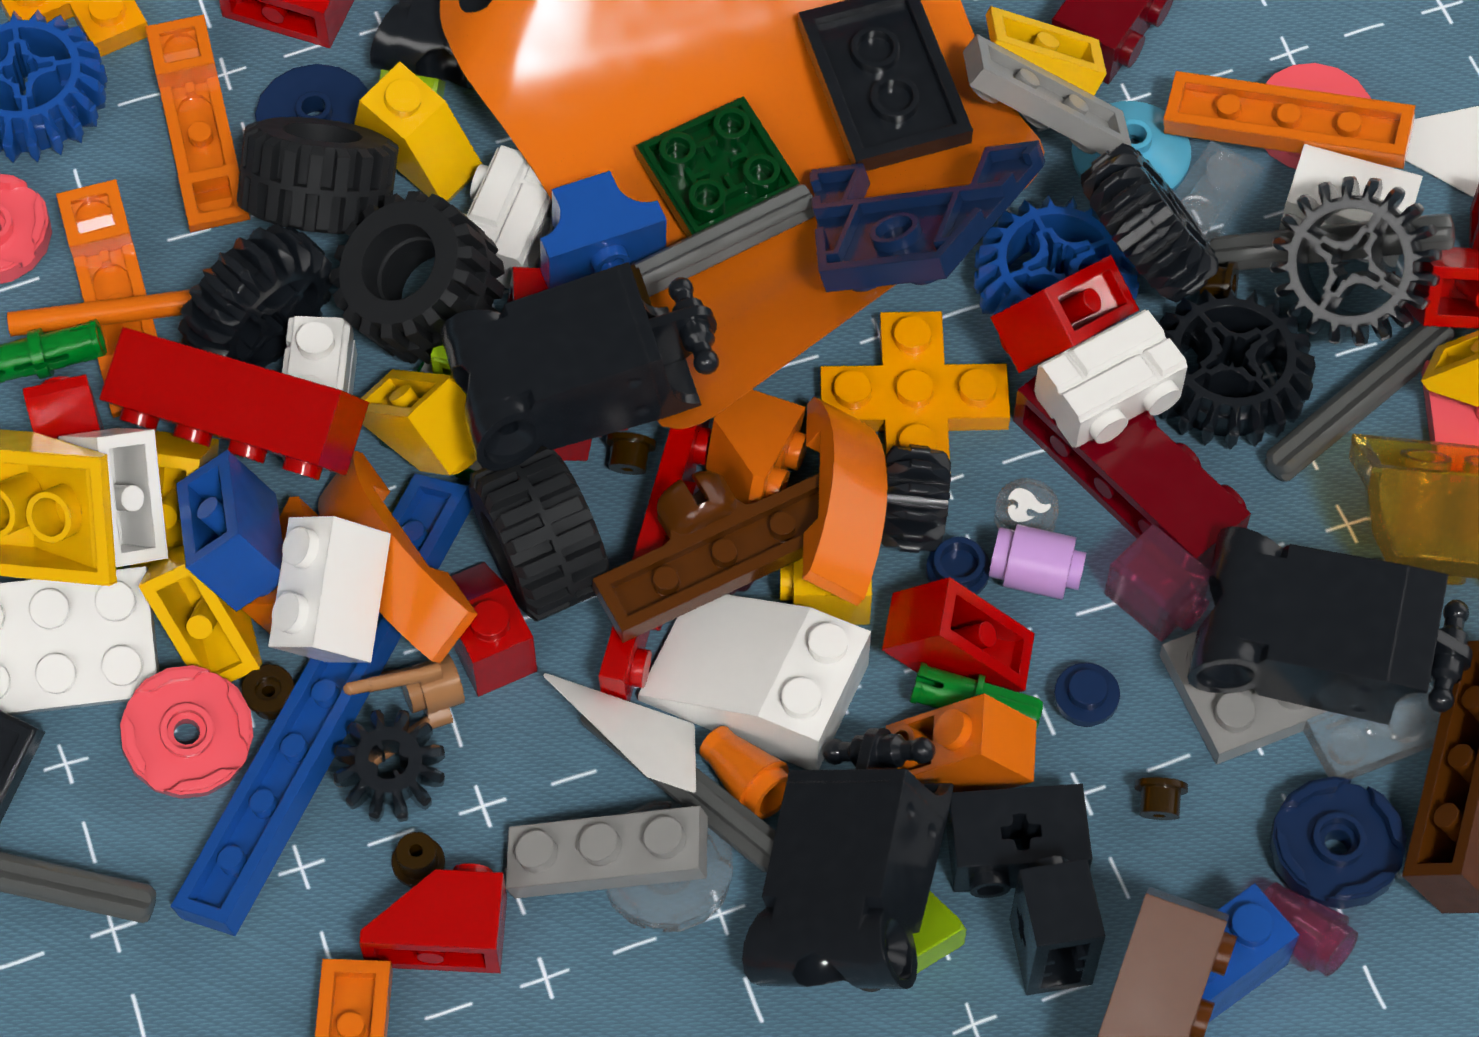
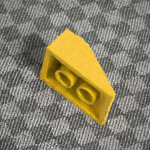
(54, 511)

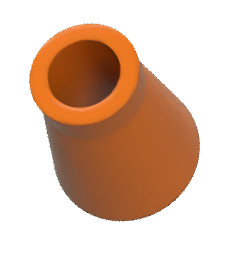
(746, 771)

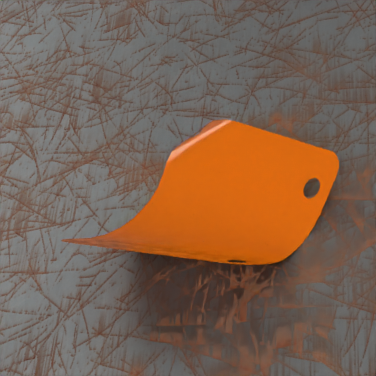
(601, 76)

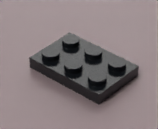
(884, 80)

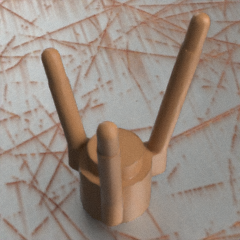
(426, 687)

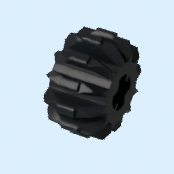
(916, 498)
(365, 773)

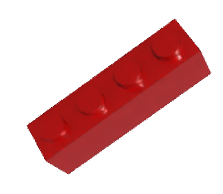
(233, 401)

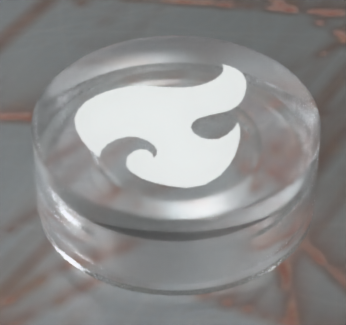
(1026, 504)

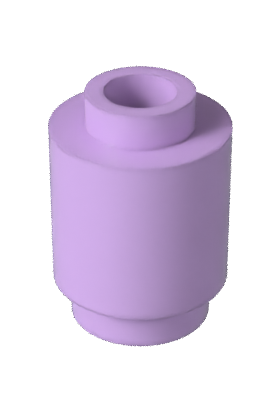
(1037, 561)

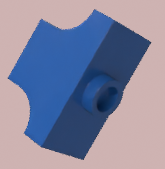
(598, 230)

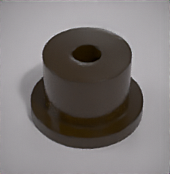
(1223, 279)
(629, 452)
(267, 690)
(1160, 797)
(412, 869)

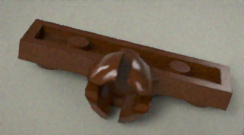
(709, 553)

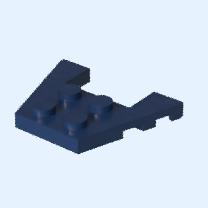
(911, 233)

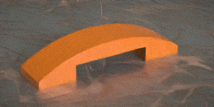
(196, 122)
(103, 256)
(853, 489)
(415, 598)

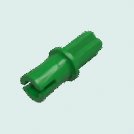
(942, 688)

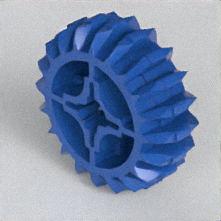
(61, 90)
(1060, 245)

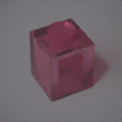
(1159, 584)

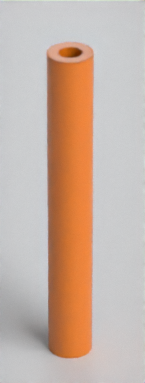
(105, 311)

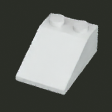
(763, 671)

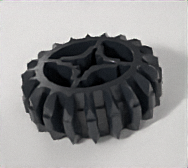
(1149, 223)
(1327, 245)
(252, 293)
(1231, 345)

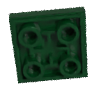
(715, 166)

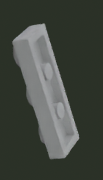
(1043, 97)
(607, 852)

